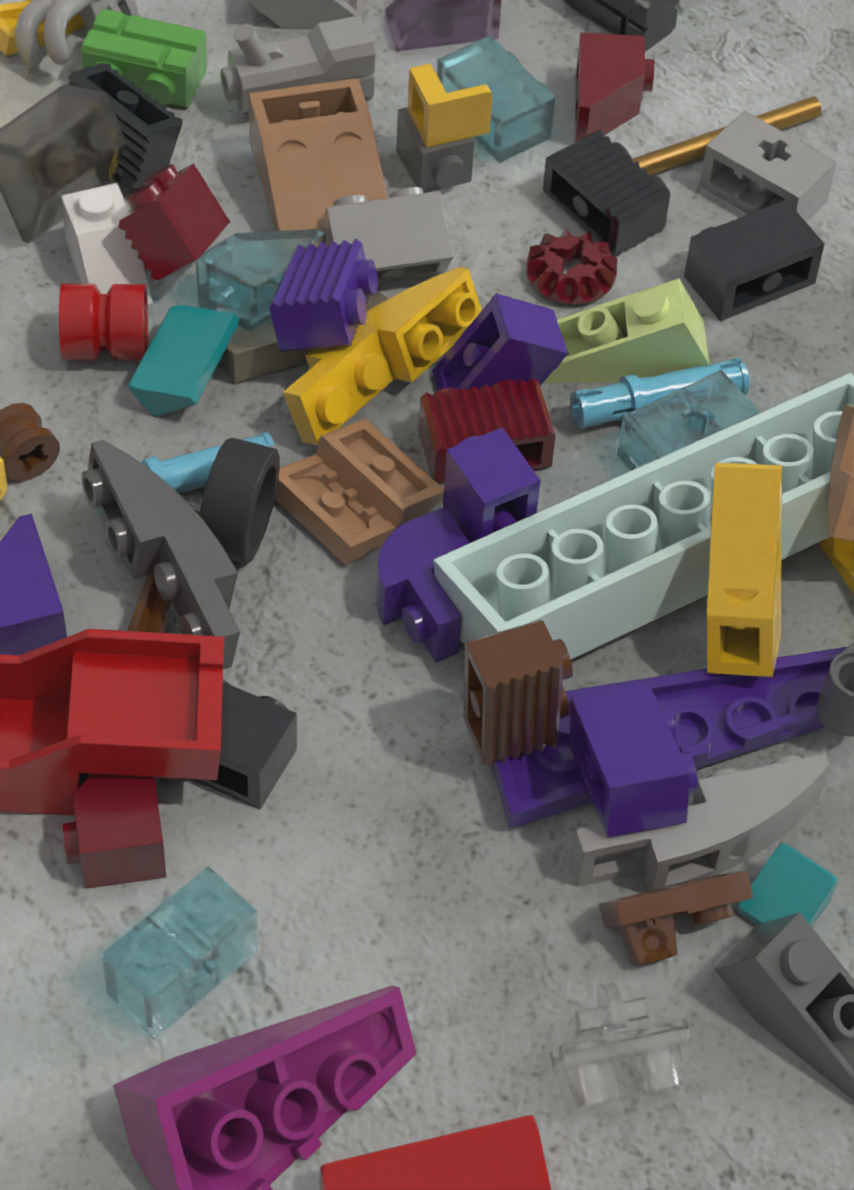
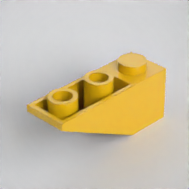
(745, 570)

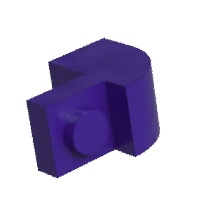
(409, 584)

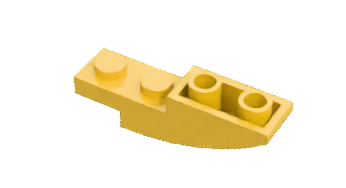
(395, 343)

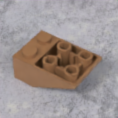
(313, 149)

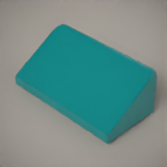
(182, 358)

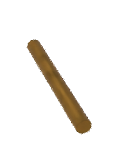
(695, 147)

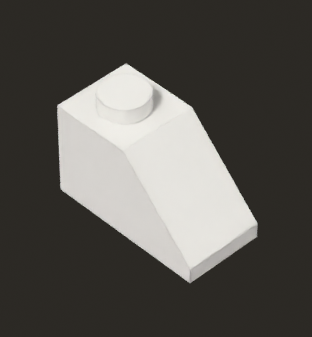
(97, 243)

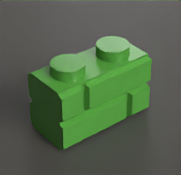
(152, 53)

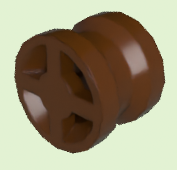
(24, 443)

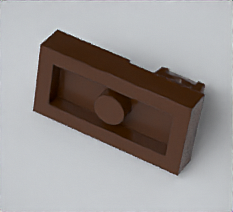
(648, 917)

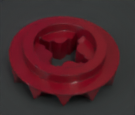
(582, 283)

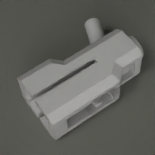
(326, 54)

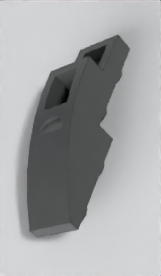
(164, 538)

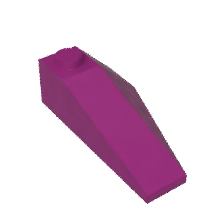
(262, 1098)

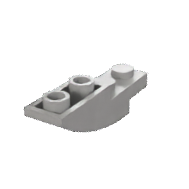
(726, 825)

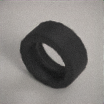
(241, 496)

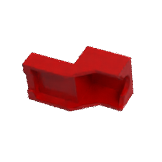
(107, 708)

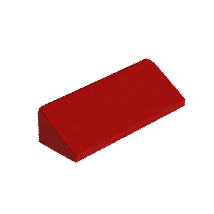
(480, 1158)

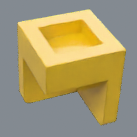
(443, 115)

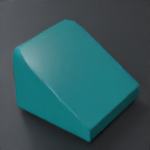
(789, 886)

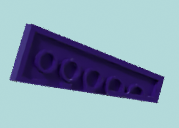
(712, 719)

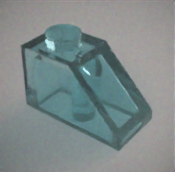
(246, 271)

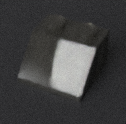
(56, 150)

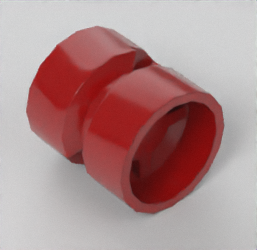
(103, 321)

